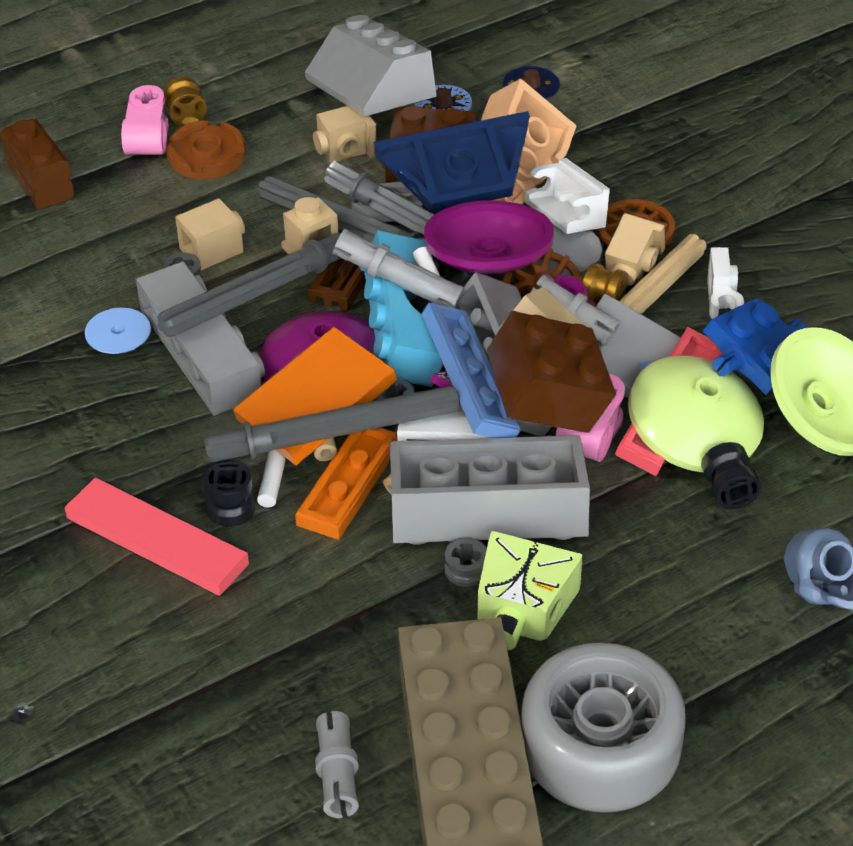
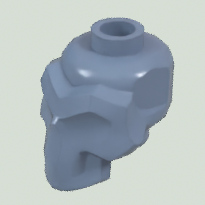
(821, 567)

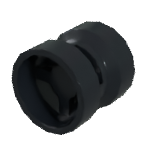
(731, 476)
(229, 493)

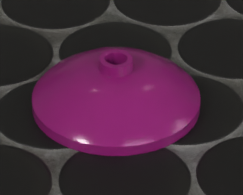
(489, 236)
(302, 331)

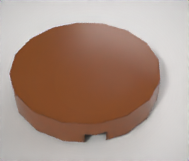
(206, 150)

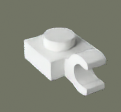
(722, 282)

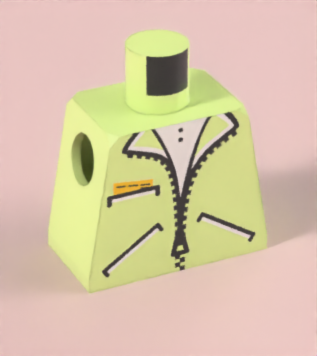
(527, 586)

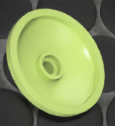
(815, 387)
(689, 409)

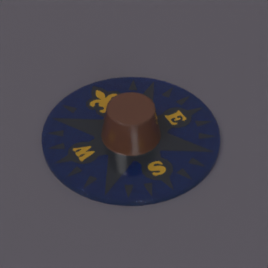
(538, 78)

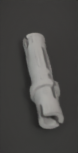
(391, 267)

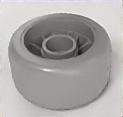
(603, 727)

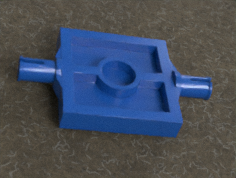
(748, 340)

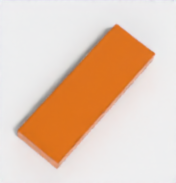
(346, 482)

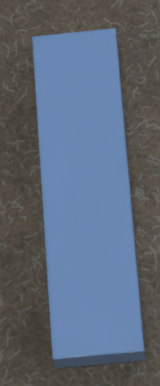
(469, 371)

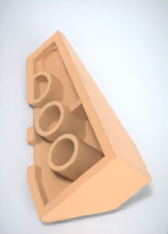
(546, 137)

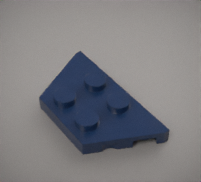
(458, 161)

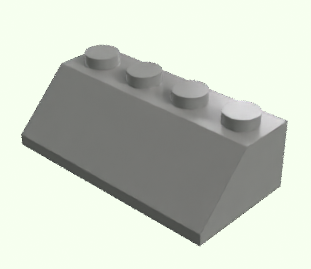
(372, 67)
(487, 486)

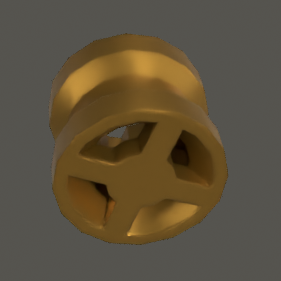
(183, 110)
(601, 282)

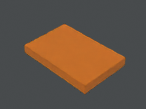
(322, 378)

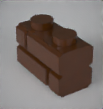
(37, 163)

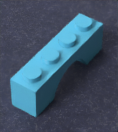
(398, 327)

